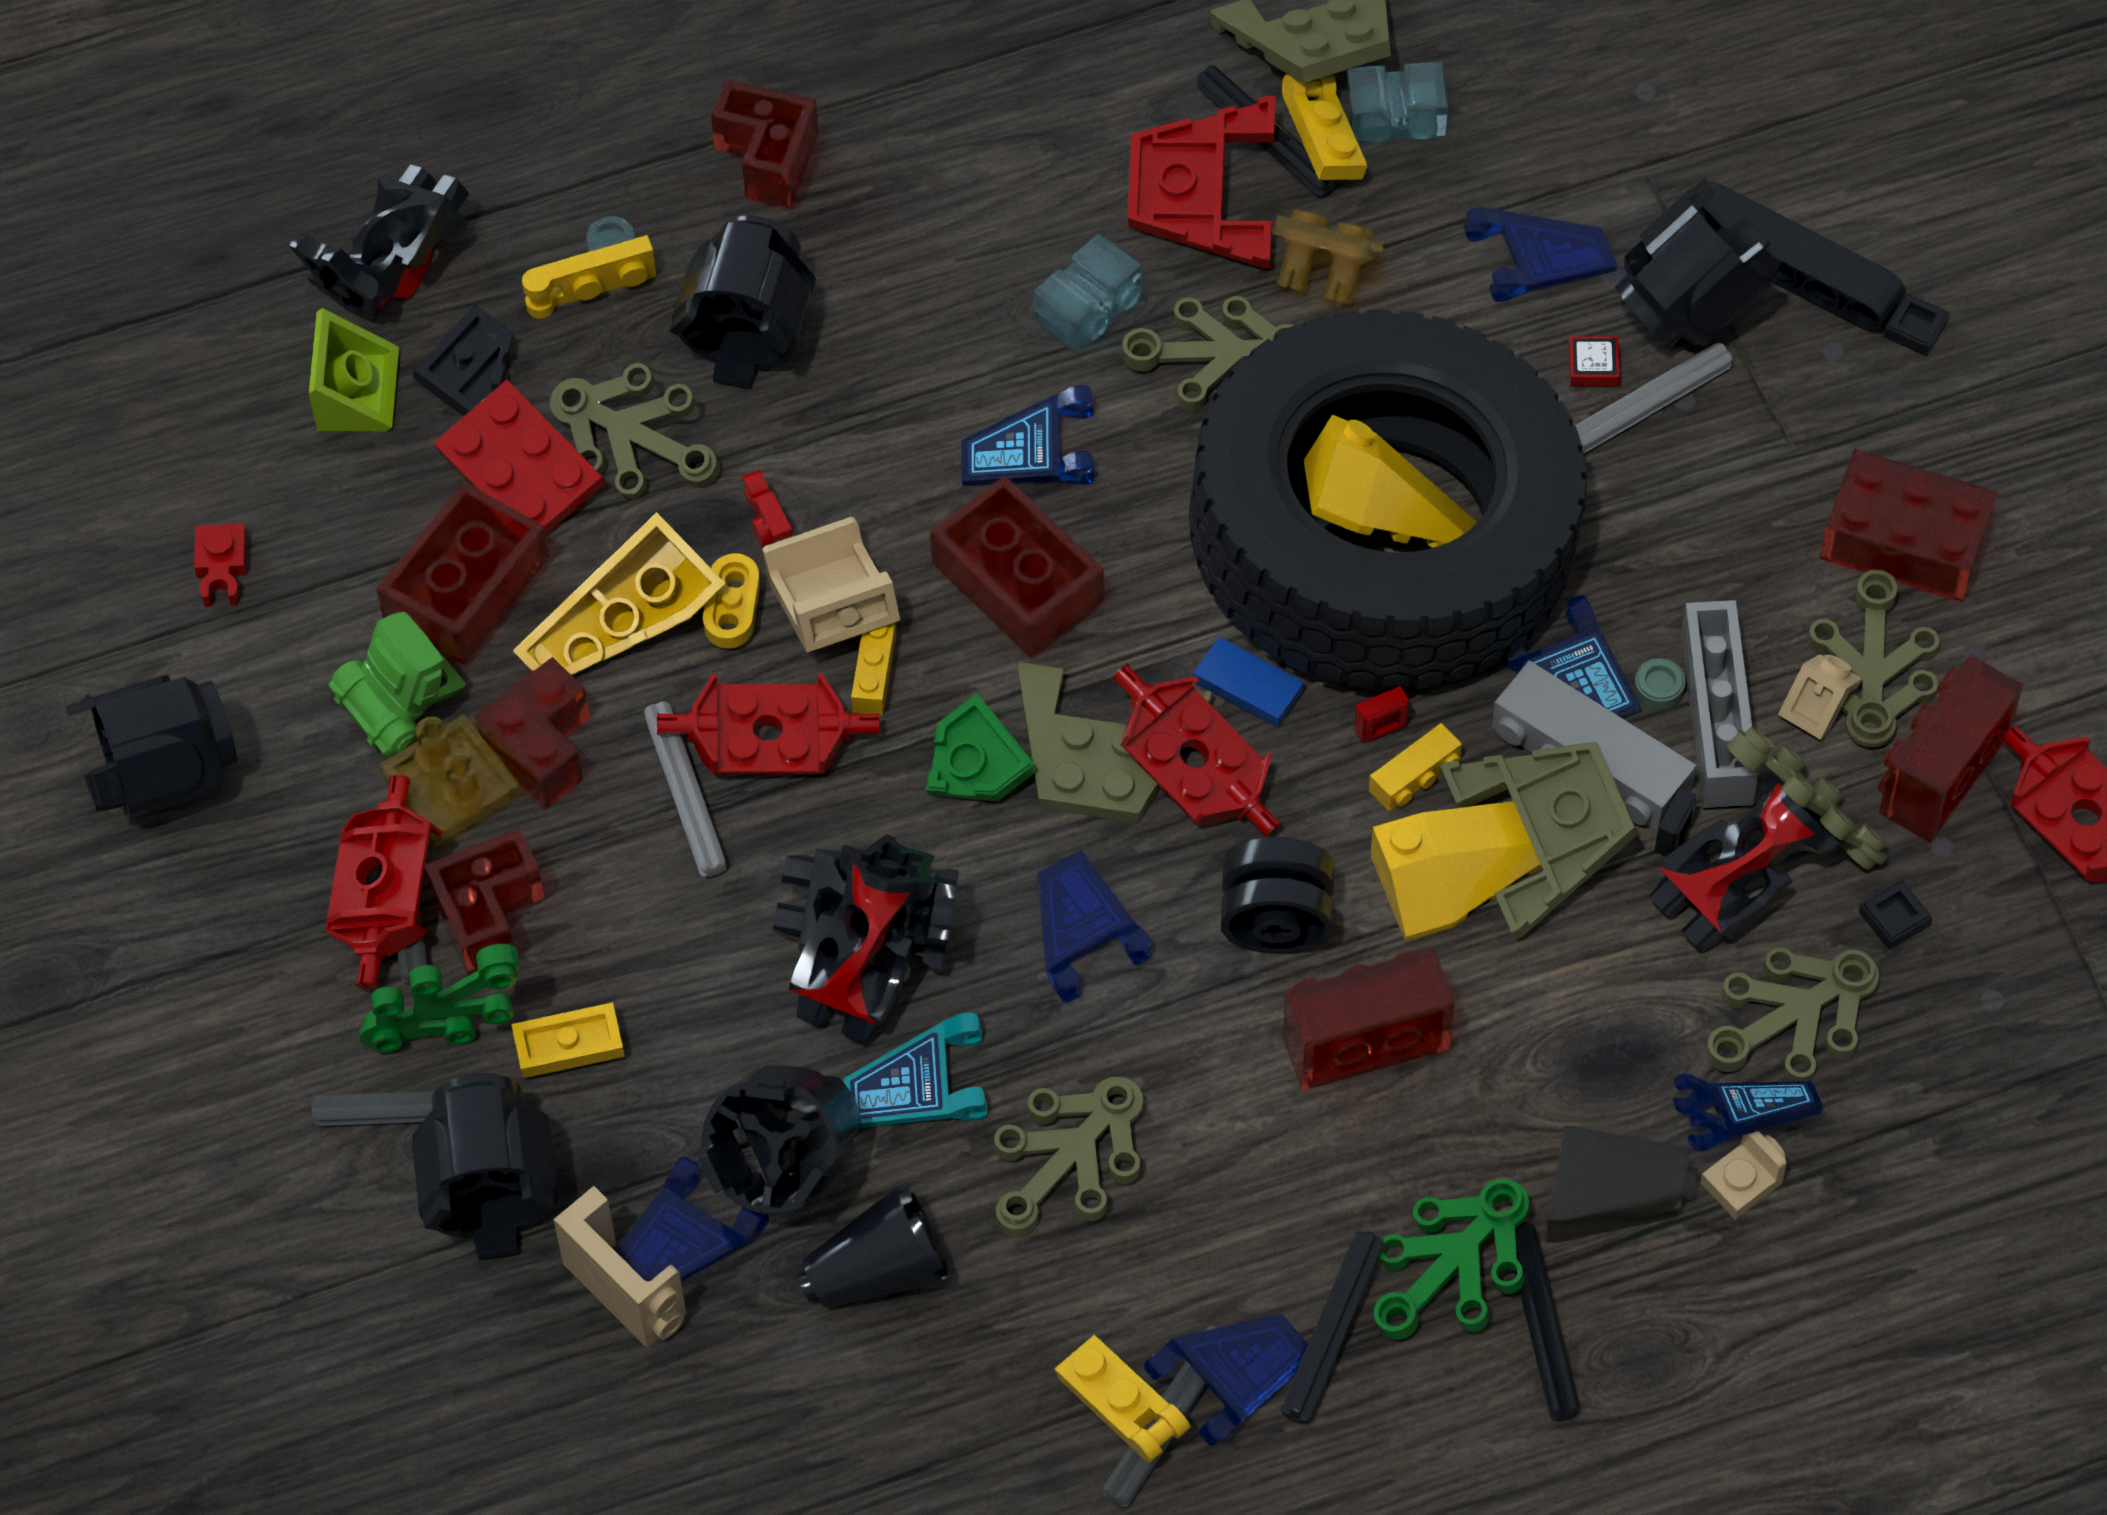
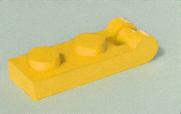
(1324, 128)
(588, 275)
(1121, 1398)

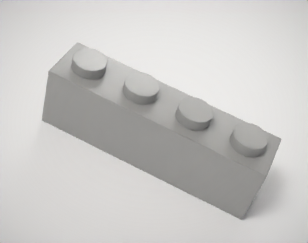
(1717, 701)
(1549, 713)

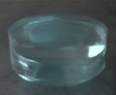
(607, 232)

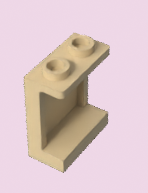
(830, 584)
(586, 1243)

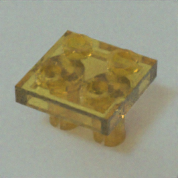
(1348, 244)
(451, 775)

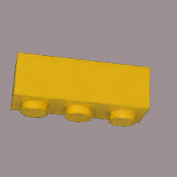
(873, 670)
(1414, 768)

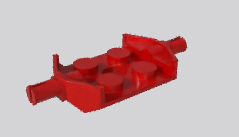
(806, 715)
(1178, 717)
(2055, 784)
(382, 915)

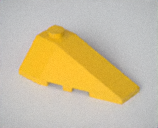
(1368, 485)
(629, 599)
(1449, 863)

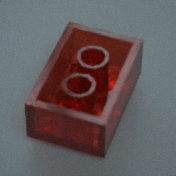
(1908, 524)
(1017, 566)
(465, 571)
(1948, 747)
(1367, 1018)

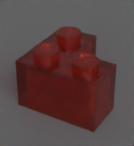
(771, 132)
(530, 731)
(479, 887)

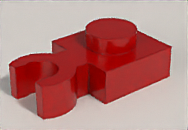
(770, 522)
(219, 557)

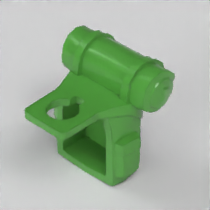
(394, 683)

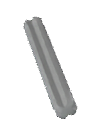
(1653, 396)
(686, 795)

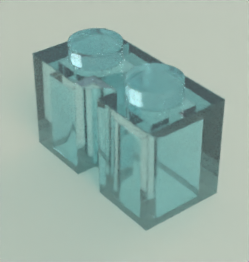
(1397, 103)
(1088, 293)

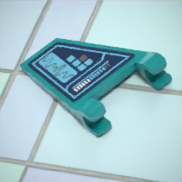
(913, 1079)

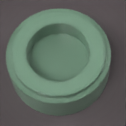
(1659, 684)

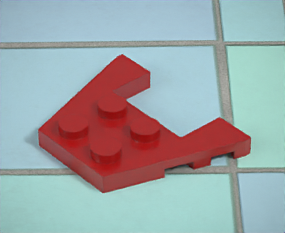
(1180, 182)

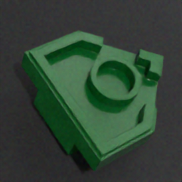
(976, 756)

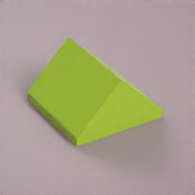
(351, 377)

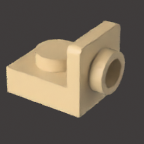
(1819, 694)
(1746, 1173)

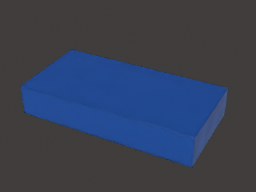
(1248, 682)

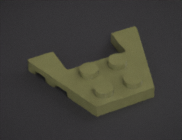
(1311, 40)
(1081, 758)
(1568, 813)

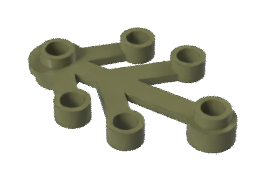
(1222, 349)
(628, 427)
(1876, 669)
(1860, 843)
(1798, 1007)
(1071, 1148)

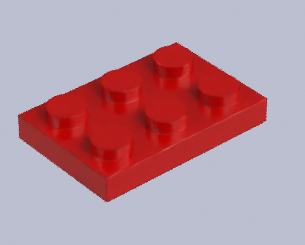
(519, 458)

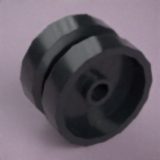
(1277, 895)

